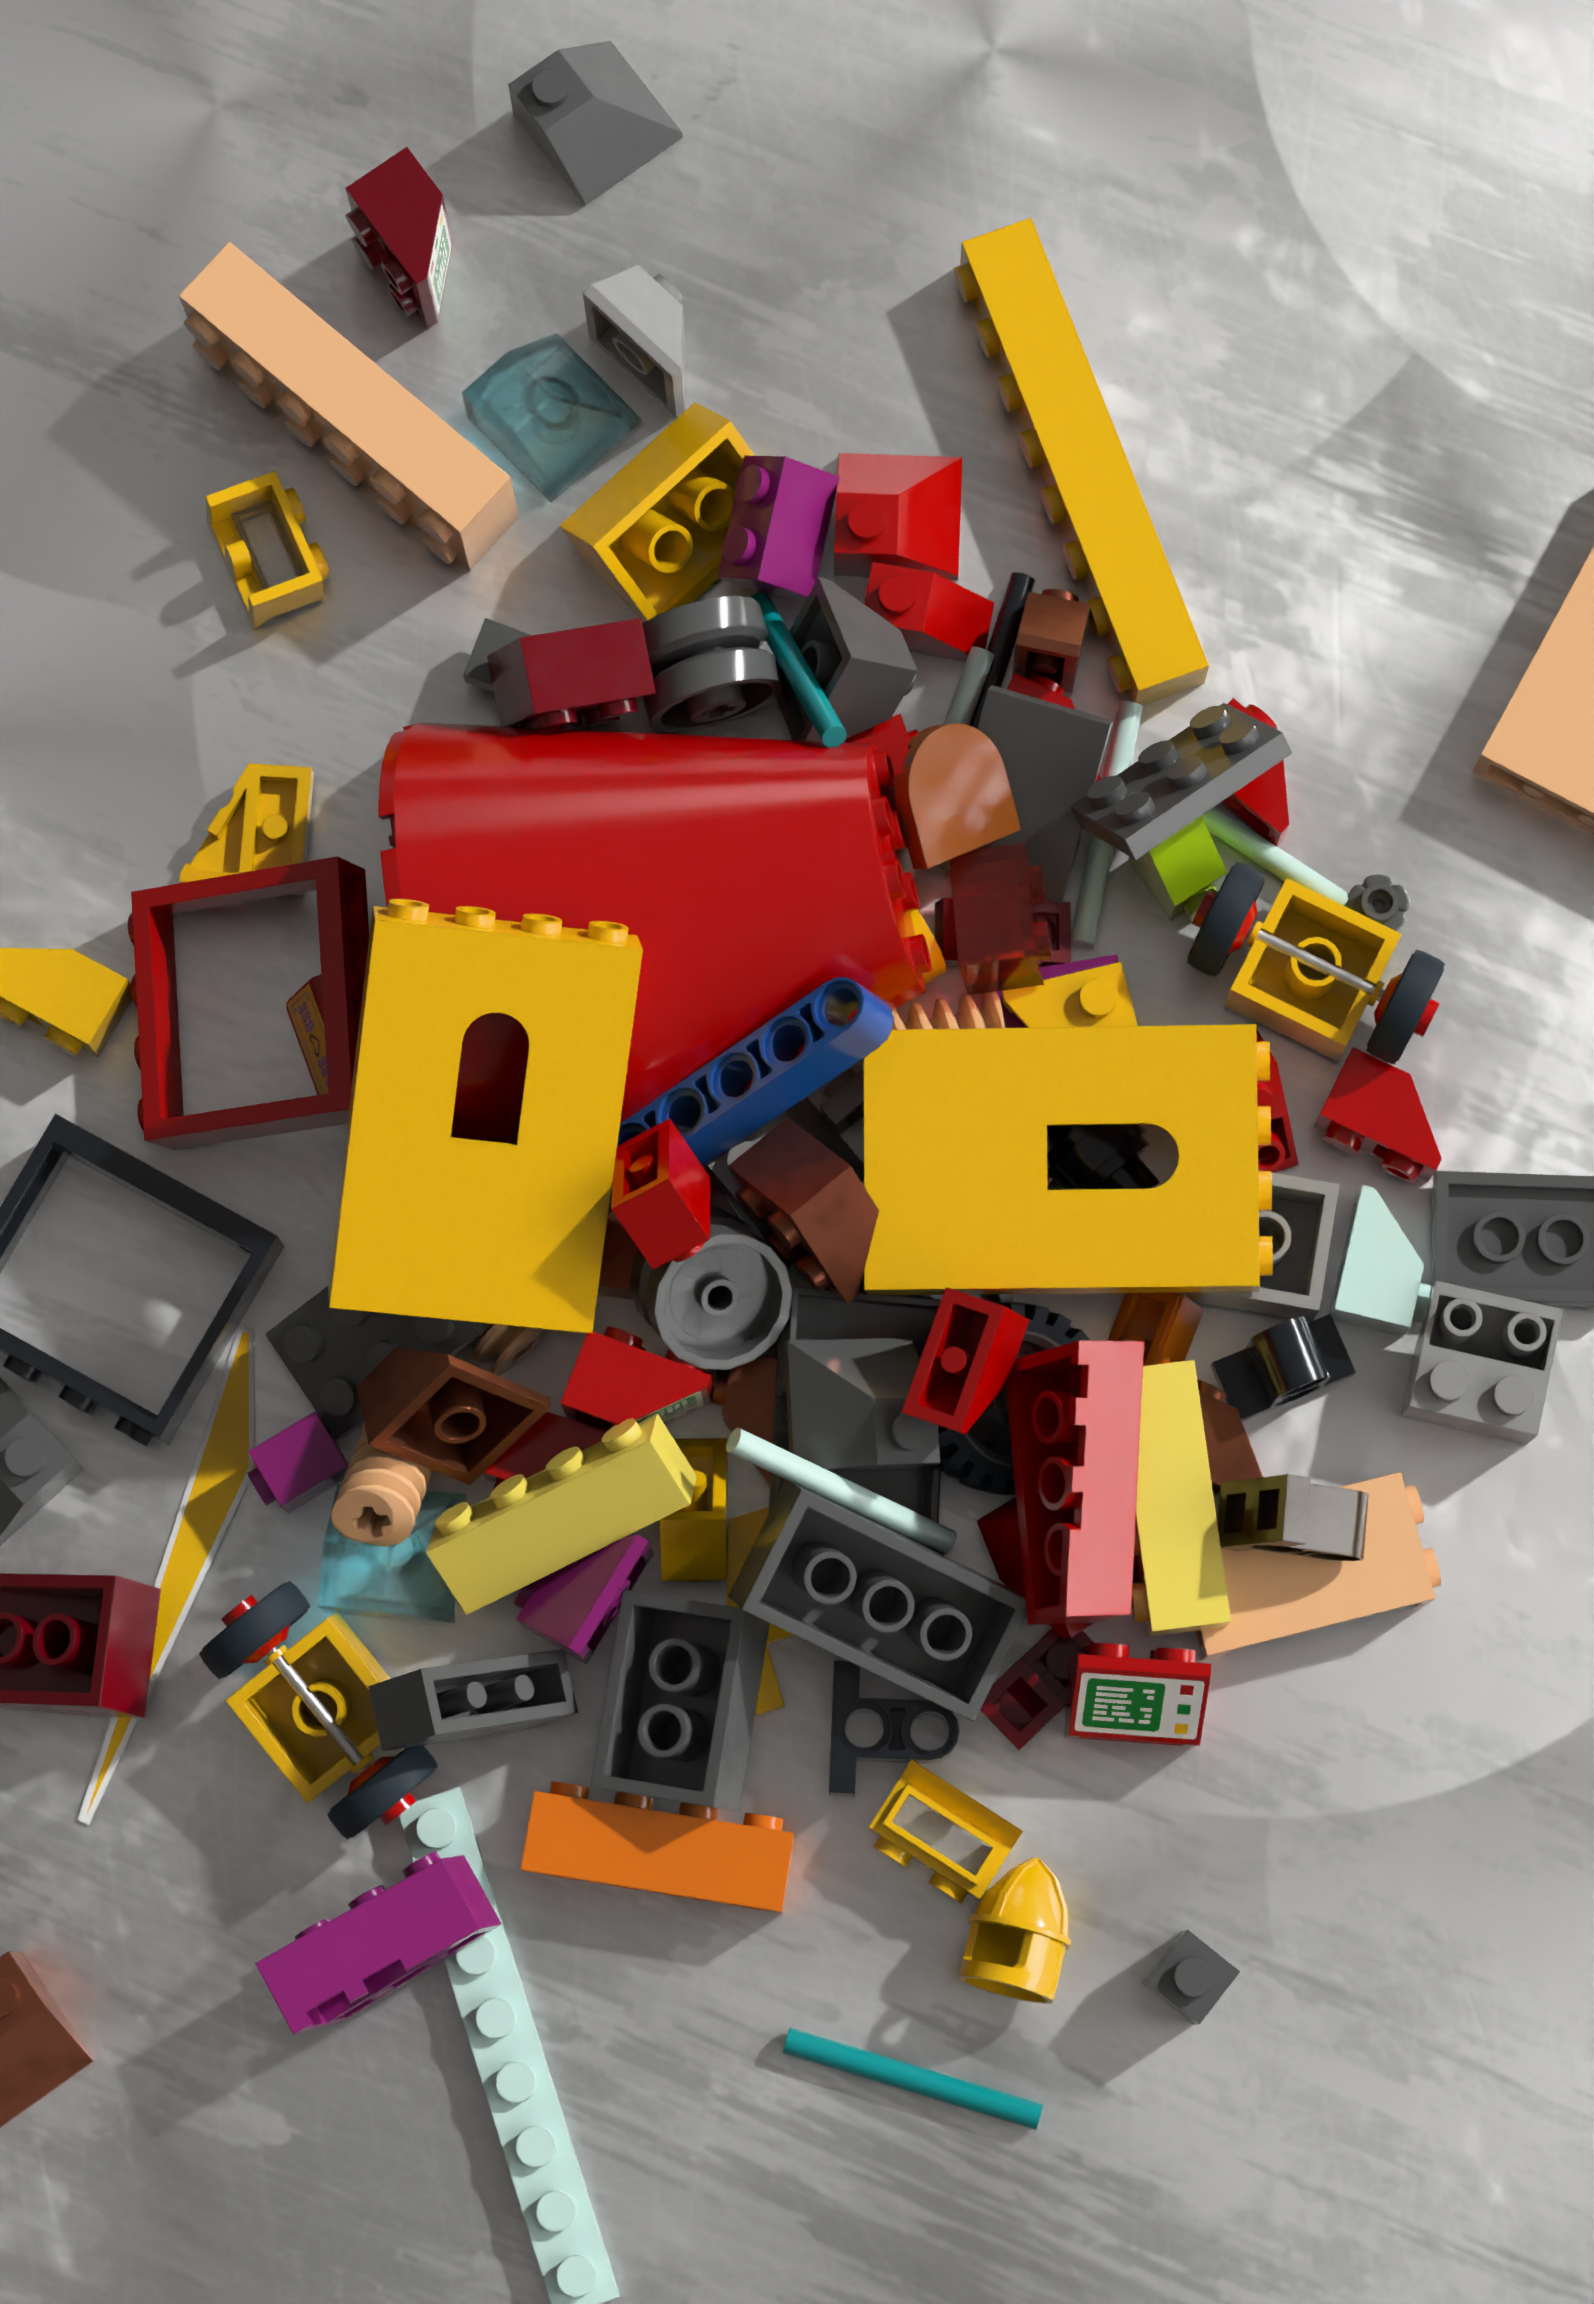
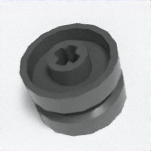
(709, 664)
(720, 1302)

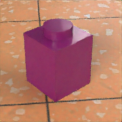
(297, 1464)

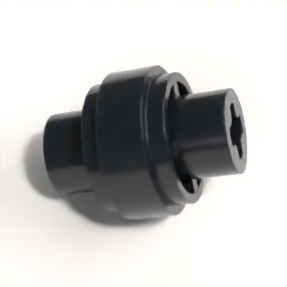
(1099, 1157)

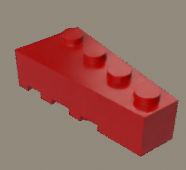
(1077, 1477)

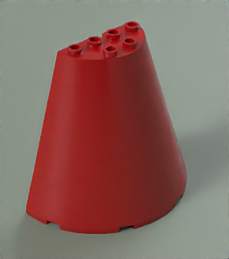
(726, 856)

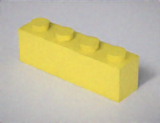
(1175, 1510)
(561, 1512)

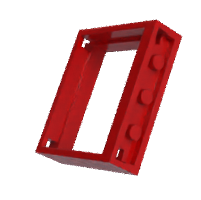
(343, 959)

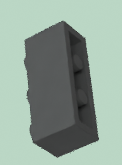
(472, 1699)

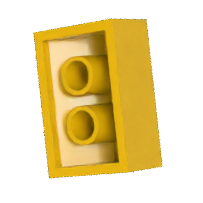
(664, 515)

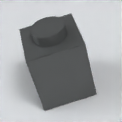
(1191, 1977)

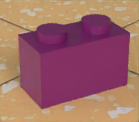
(778, 526)

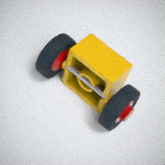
(1313, 967)
(315, 1707)

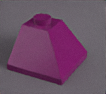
(583, 1598)

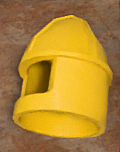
(1018, 1936)

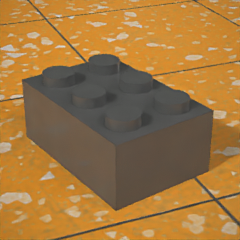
(680, 1700)

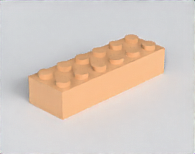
(348, 408)

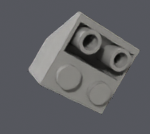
(1482, 1363)

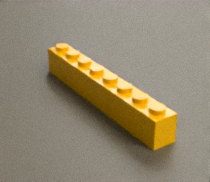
(1081, 463)

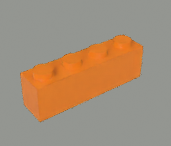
(658, 1850)

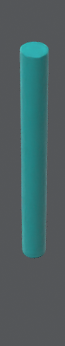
(800, 675)
(913, 2078)

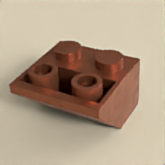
(811, 1206)

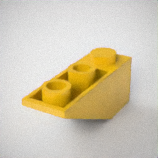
(64, 994)

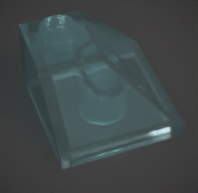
(548, 413)
(390, 1579)

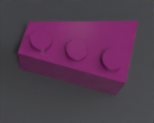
(378, 1943)

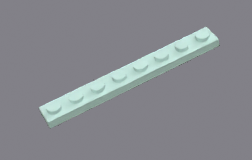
(517, 2077)

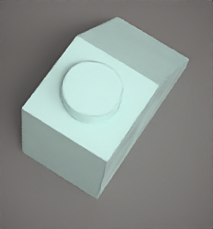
(1378, 1271)

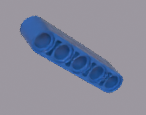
(772, 1065)

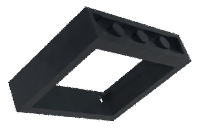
(17, 1211)

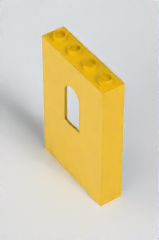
(965, 1173)
(470, 1222)

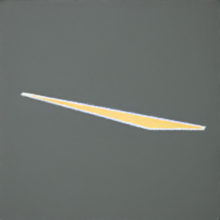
(202, 1520)

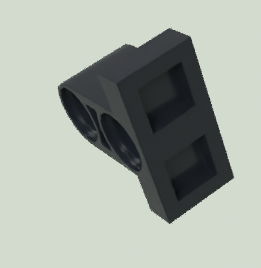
(1283, 1365)
(896, 1719)

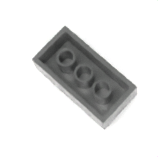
(879, 1600)

